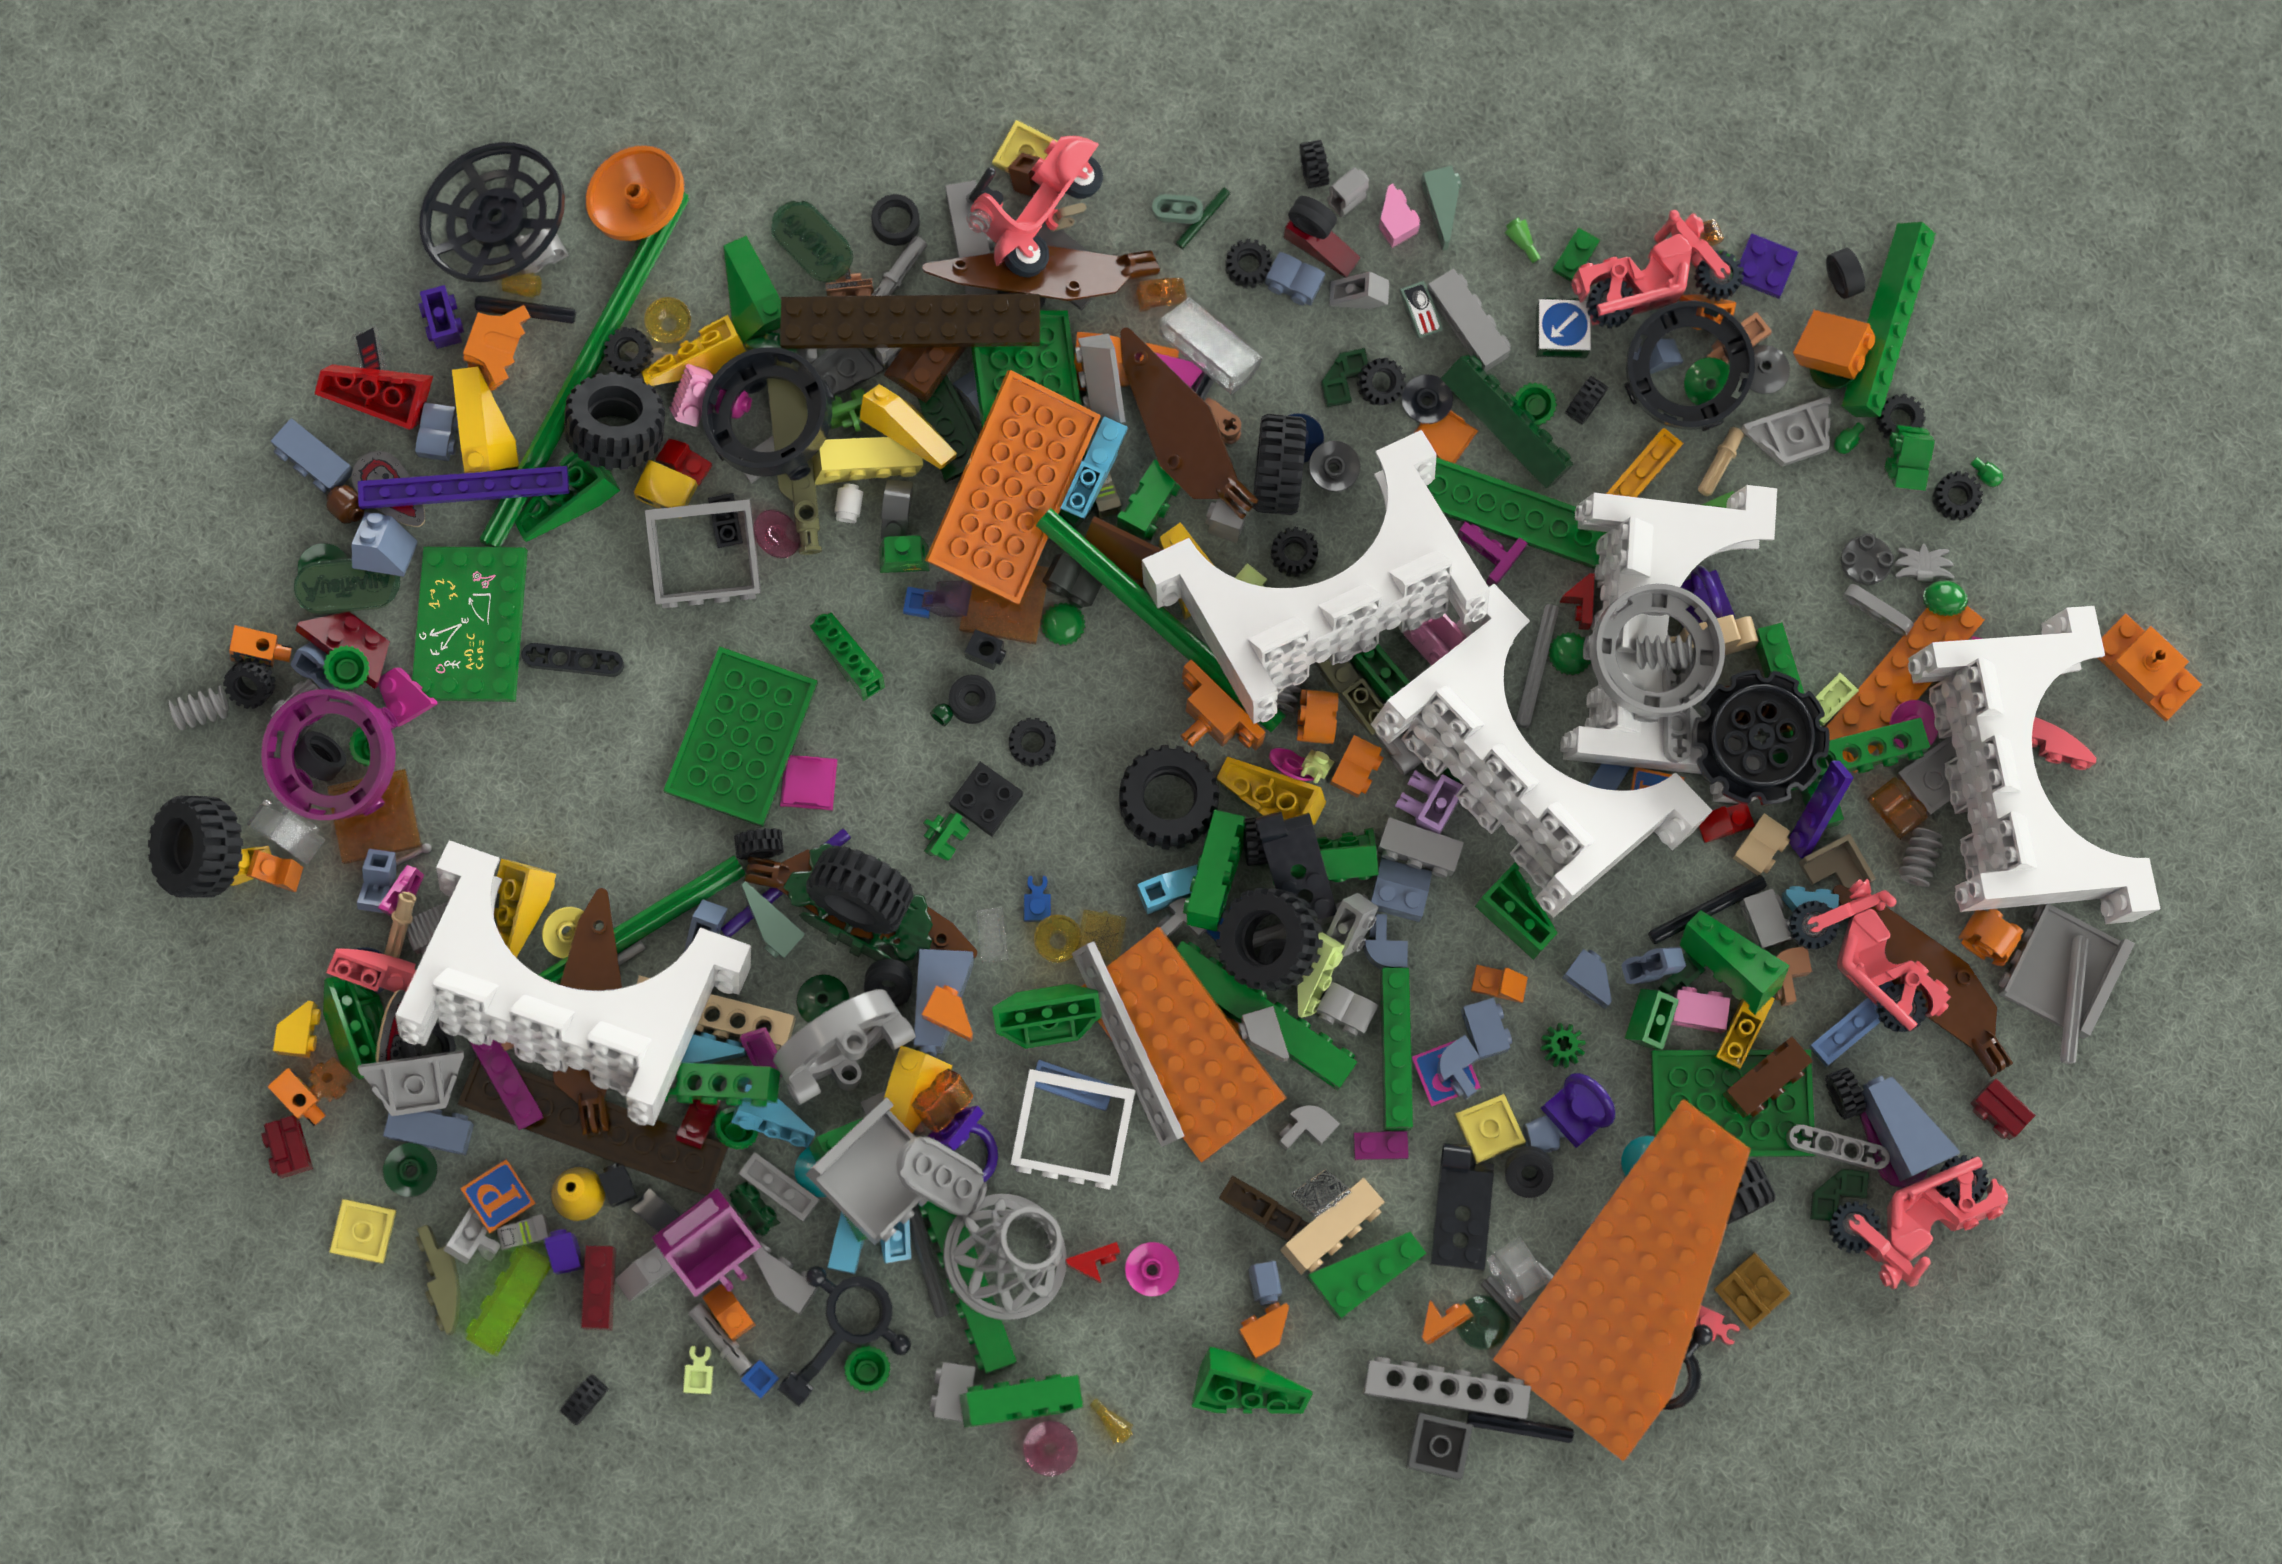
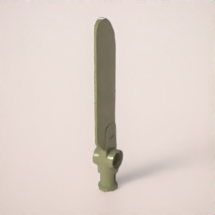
(788, 420)

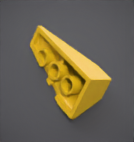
(483, 431)
(1271, 791)

